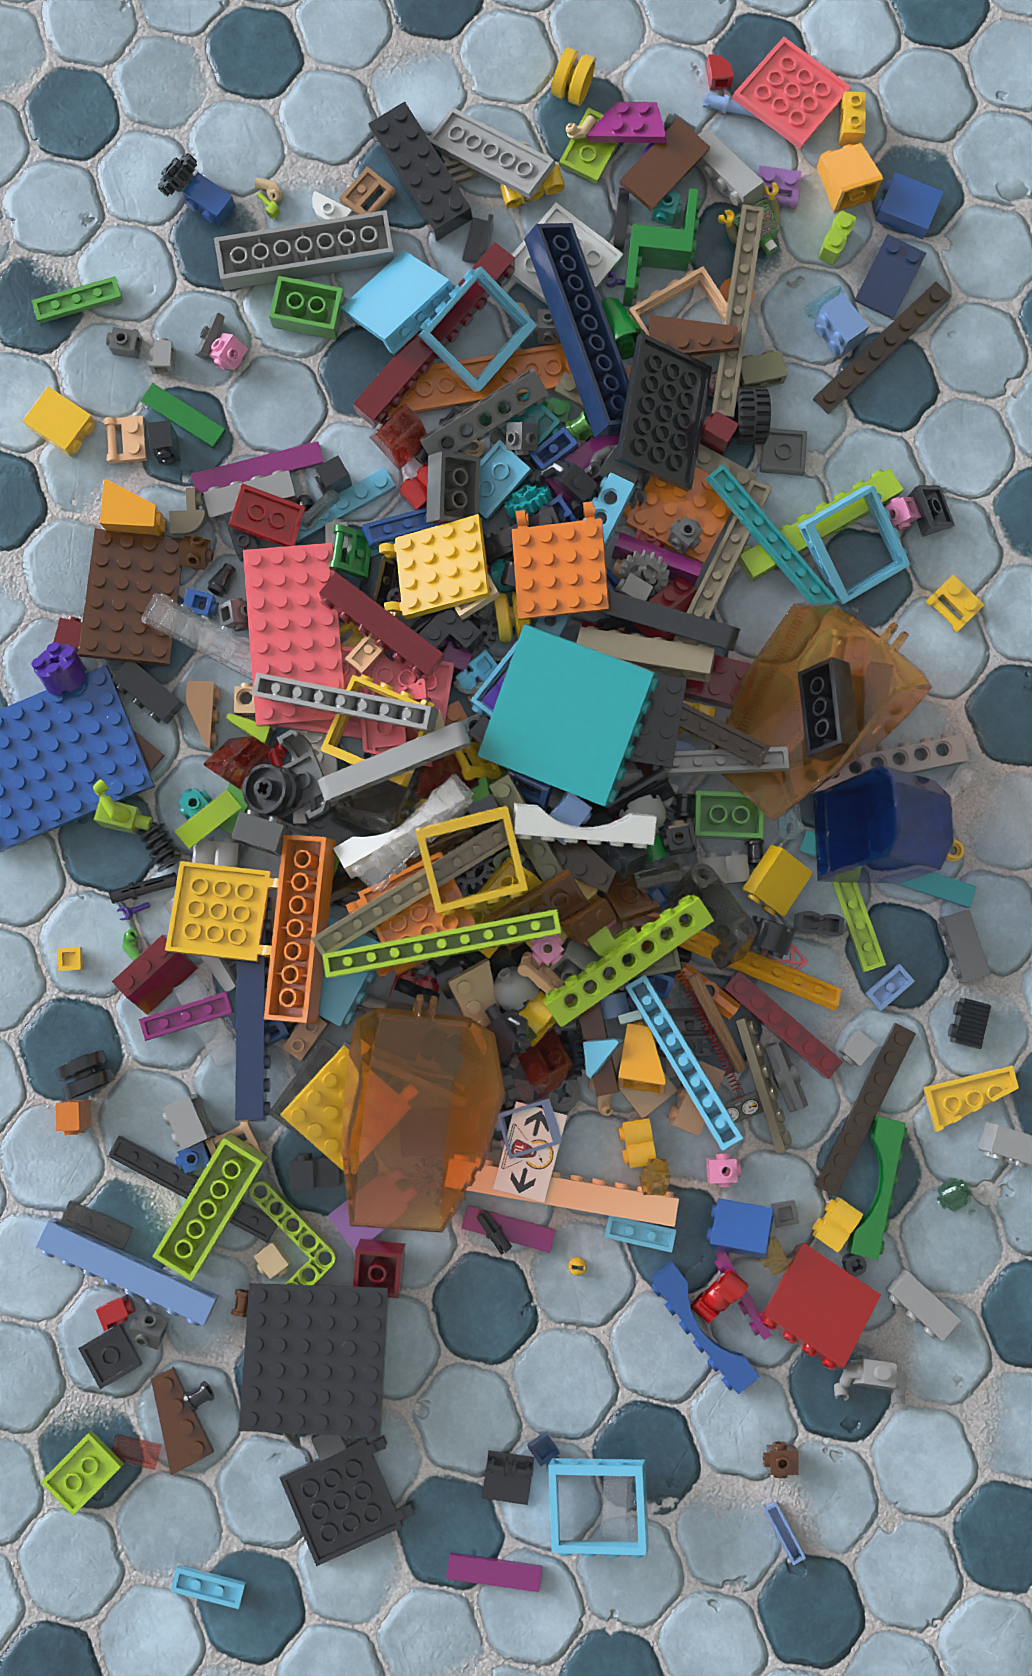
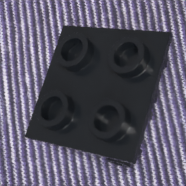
(508, 1477)

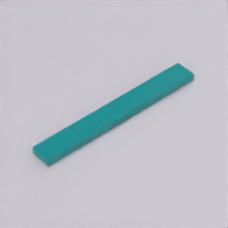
(769, 537)
(929, 884)

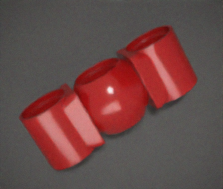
(719, 1296)

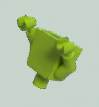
(118, 815)

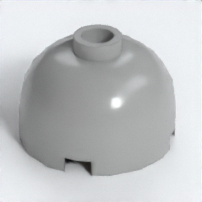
(648, 805)
(513, 989)

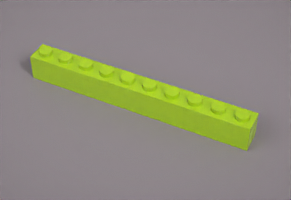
(441, 944)

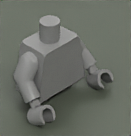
(874, 1375)

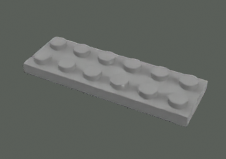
(491, 152)

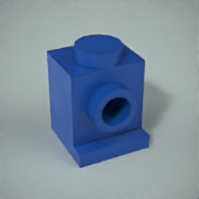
(195, 598)
(201, 1154)

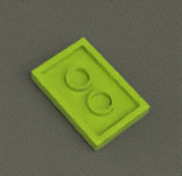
(586, 157)
(82, 1473)

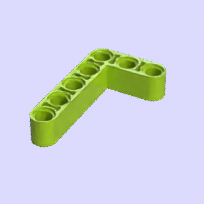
(298, 1235)

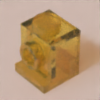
(655, 1177)
(776, 1258)

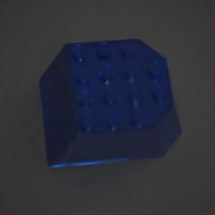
(882, 827)

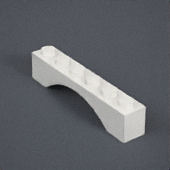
(631, 828)
(358, 849)

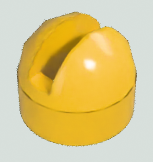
(578, 1261)

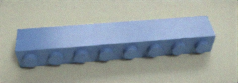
(128, 1272)

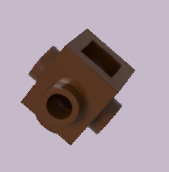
(195, 552)
(781, 1460)

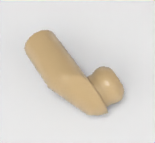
(605, 1105)

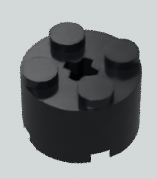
(772, 937)
(450, 968)

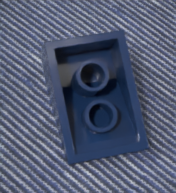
(890, 276)

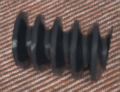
(159, 846)

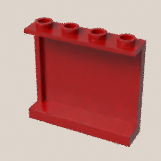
(820, 1307)

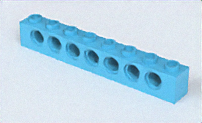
(610, 485)
(684, 1063)

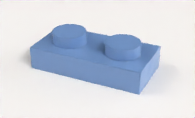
(889, 987)

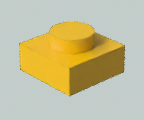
(70, 959)

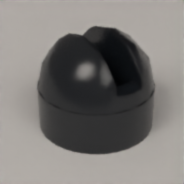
(305, 500)

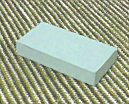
(634, 1016)

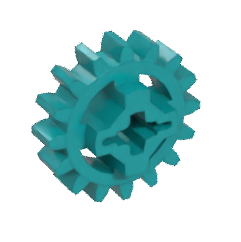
(528, 499)

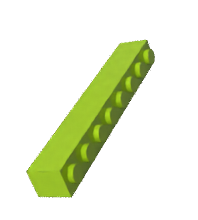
(756, 561)

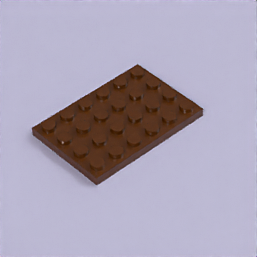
(120, 585)

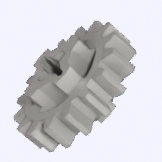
(646, 568)

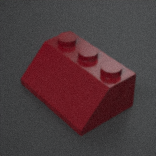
(675, 595)
(154, 975)

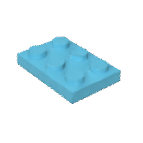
(499, 477)

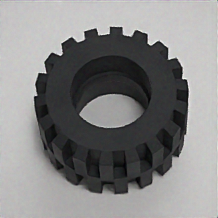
(752, 415)

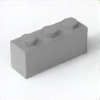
(922, 1305)

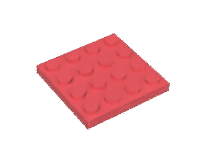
(791, 92)

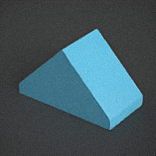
(598, 1052)

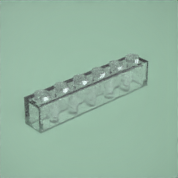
(199, 633)
(403, 842)

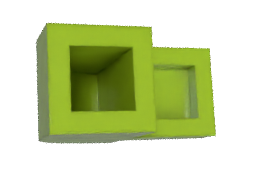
(603, 940)

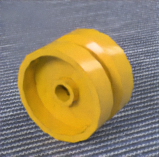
(573, 76)
(508, 617)

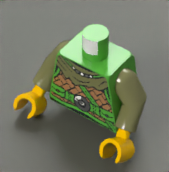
(770, 221)

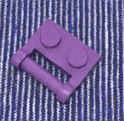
(787, 181)

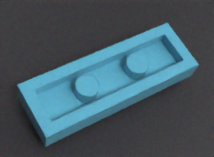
(640, 1233)
(208, 1586)

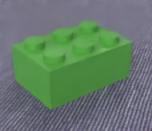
(307, 307)
(726, 816)

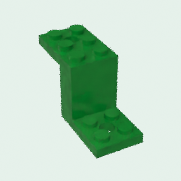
(662, 247)

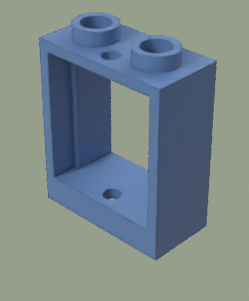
(550, 1118)

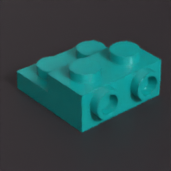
(547, 422)

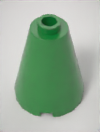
(623, 326)

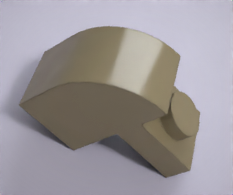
(189, 520)

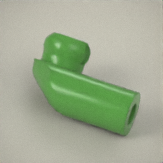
(130, 944)

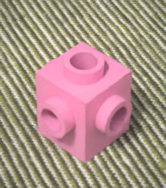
(227, 352)
(903, 512)
(546, 958)
(715, 1167)

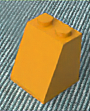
(849, 176)
(129, 512)
(640, 1061)

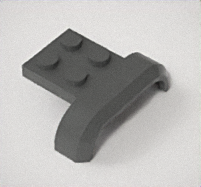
(308, 771)

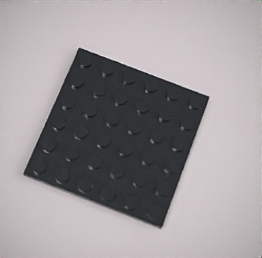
(314, 1360)

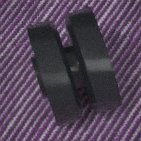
(272, 790)
(85, 1075)

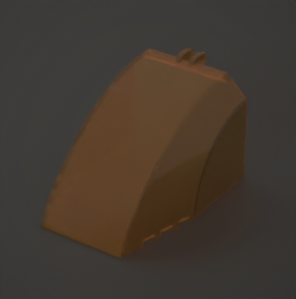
(770, 703)
(416, 1115)

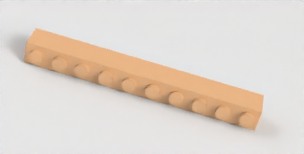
(591, 1196)

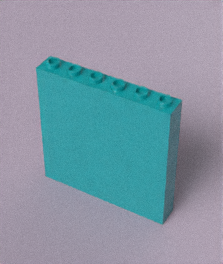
(568, 715)

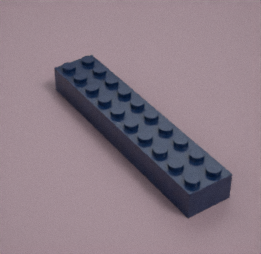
(580, 324)

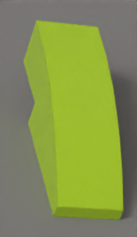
(208, 818)

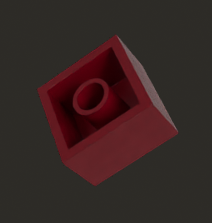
(379, 1265)

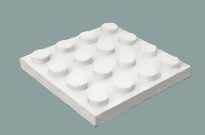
(599, 253)

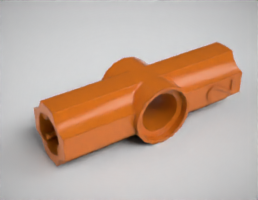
(726, 1004)

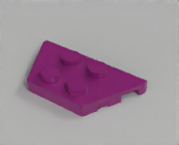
(629, 124)

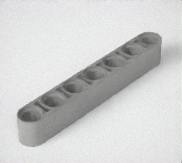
(394, 762)

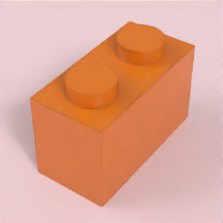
(73, 1116)

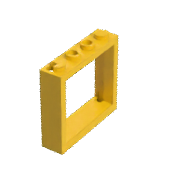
(340, 722)
(461, 823)

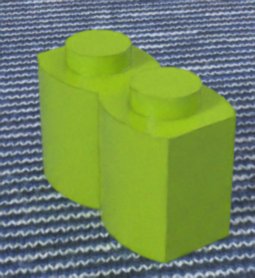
(837, 237)

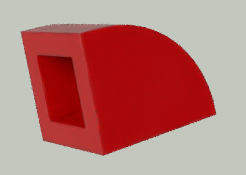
(718, 72)

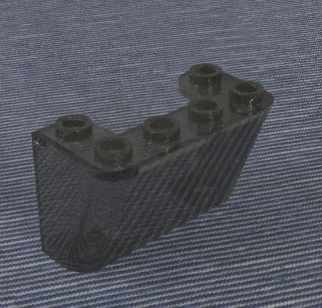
(382, 805)
(731, 921)

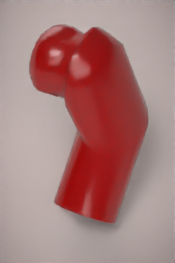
(277, 754)

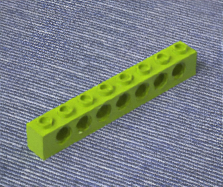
(621, 973)

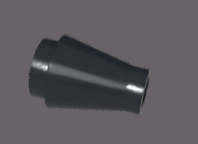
(221, 581)

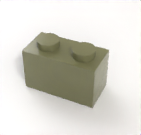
(762, 370)

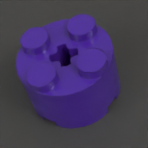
(59, 668)

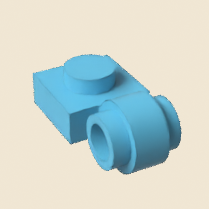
(481, 667)

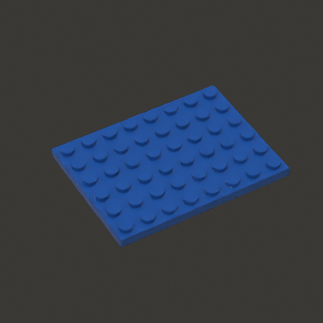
(57, 752)

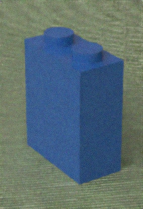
(908, 205)
(741, 1228)

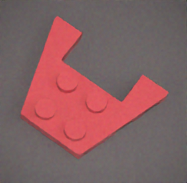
(380, 737)

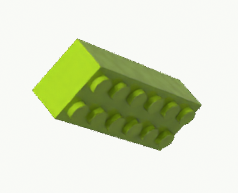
(210, 1206)

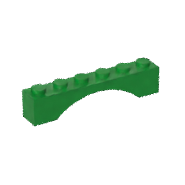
(868, 1234)

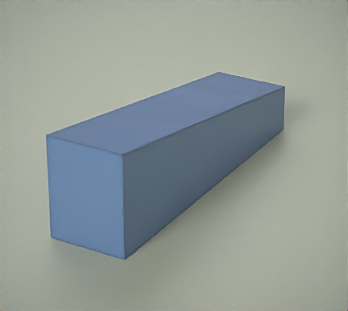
(784, 1533)

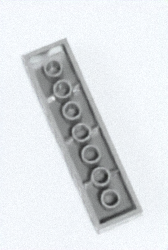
(304, 250)

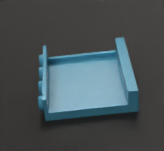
(398, 300)
(343, 994)

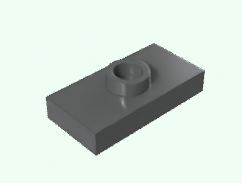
(209, 335)

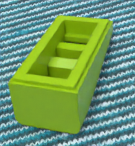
(249, 726)

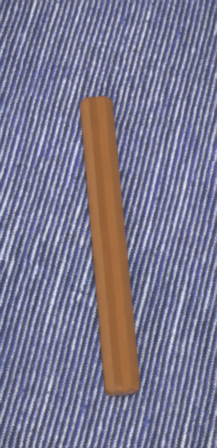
(717, 1023)

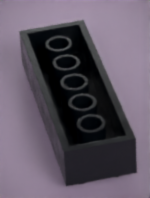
(420, 171)

